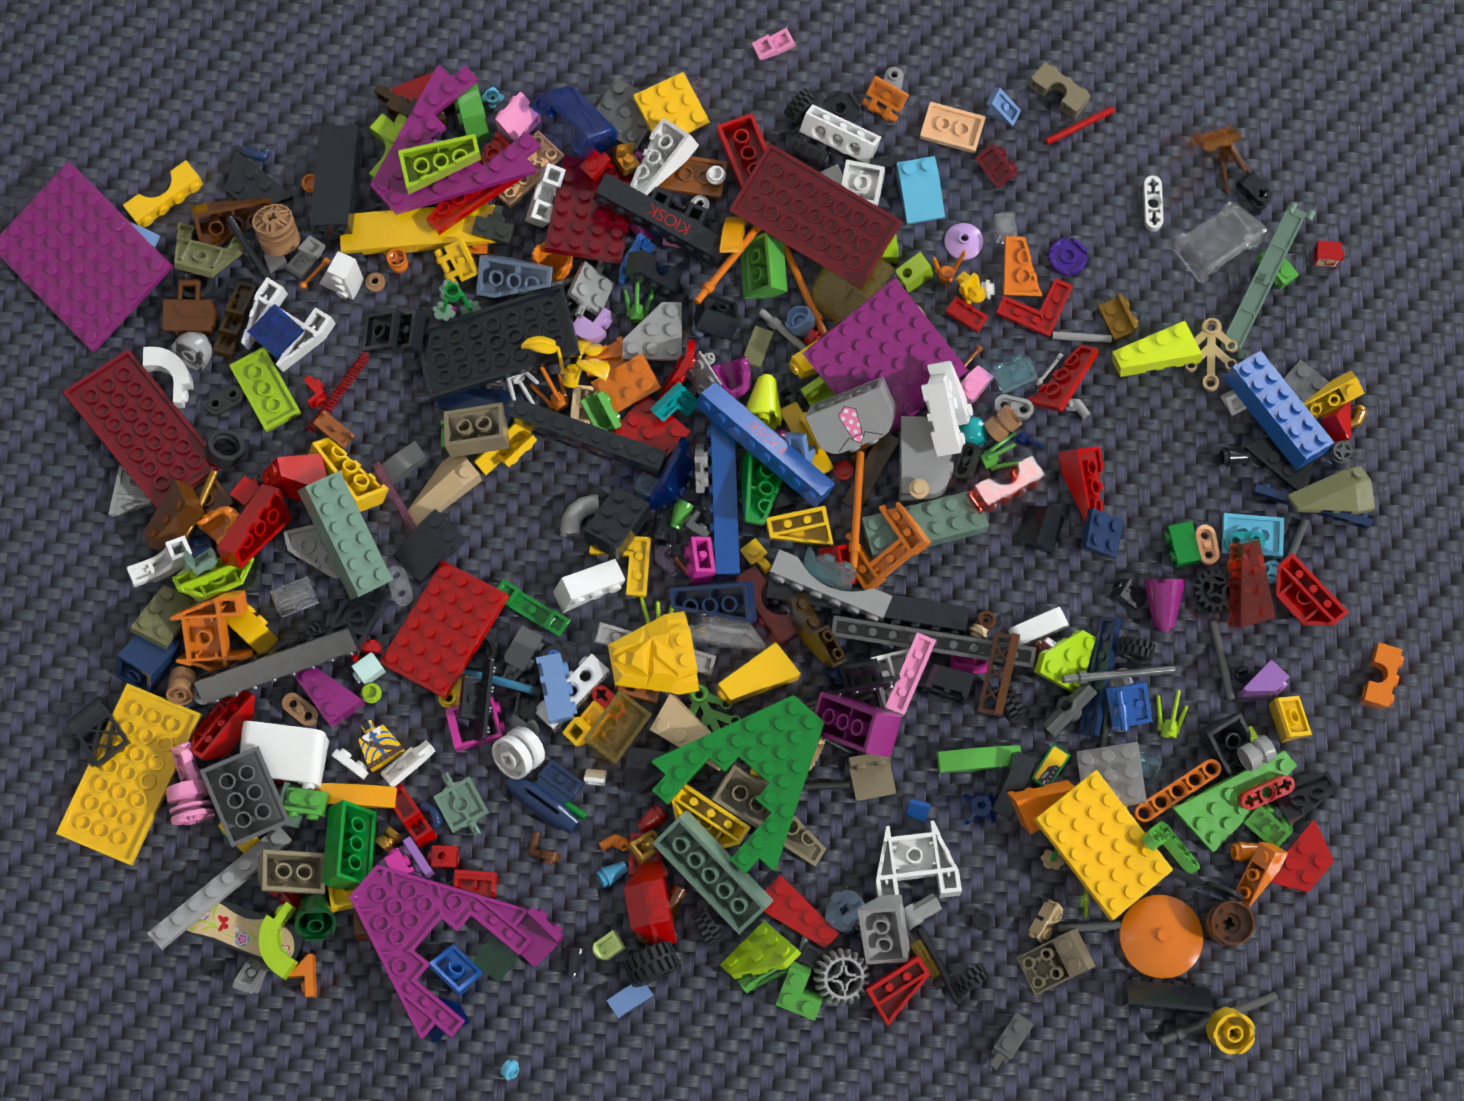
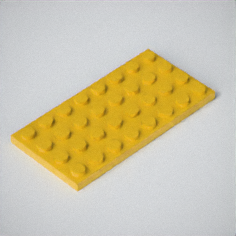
(123, 796)

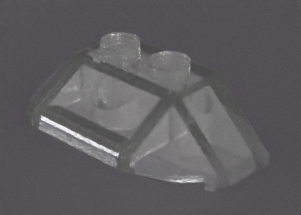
(728, 633)

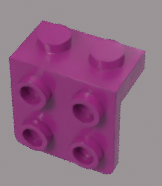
(543, 934)

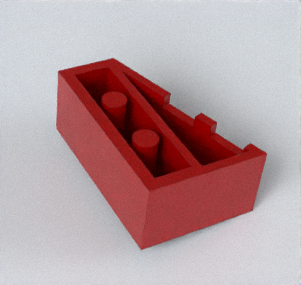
(896, 987)

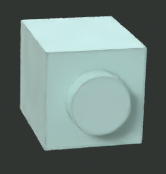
(367, 669)

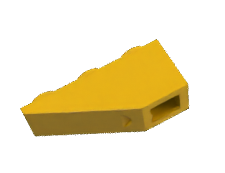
(1334, 394)

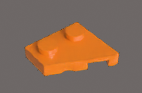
(611, 354)

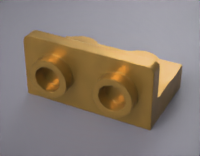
(1118, 317)

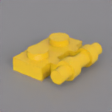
(461, 259)

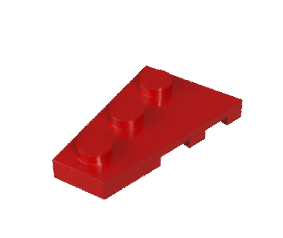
(683, 363)

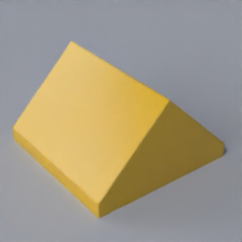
(1289, 718)

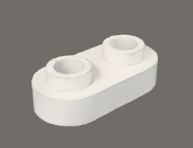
(356, 767)

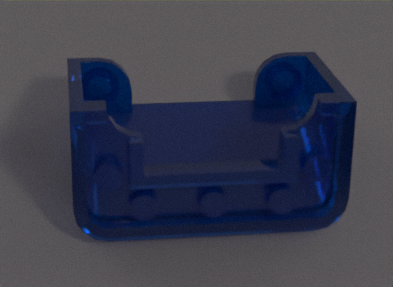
(592, 127)

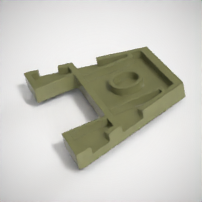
(203, 257)

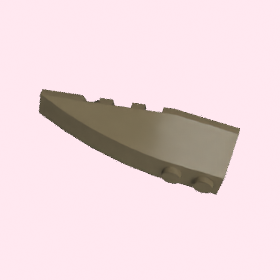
(738, 796)

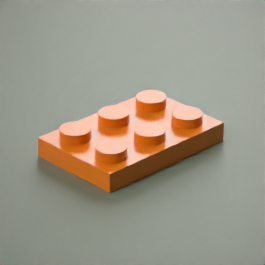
(628, 383)

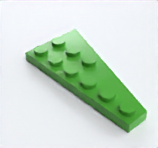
(1216, 812)

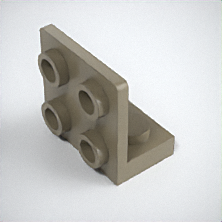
(871, 776)

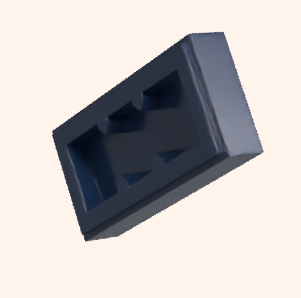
(199, 545)

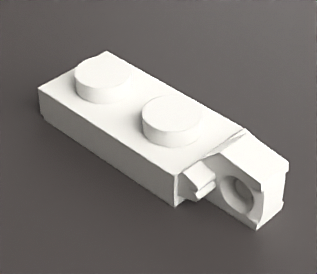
(407, 763)

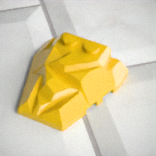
(656, 657)

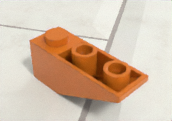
(1260, 871)

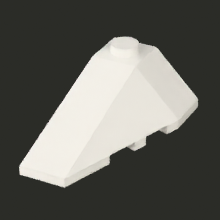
(665, 154)

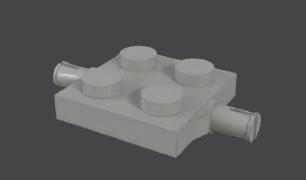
(590, 289)

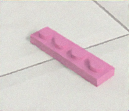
(910, 674)

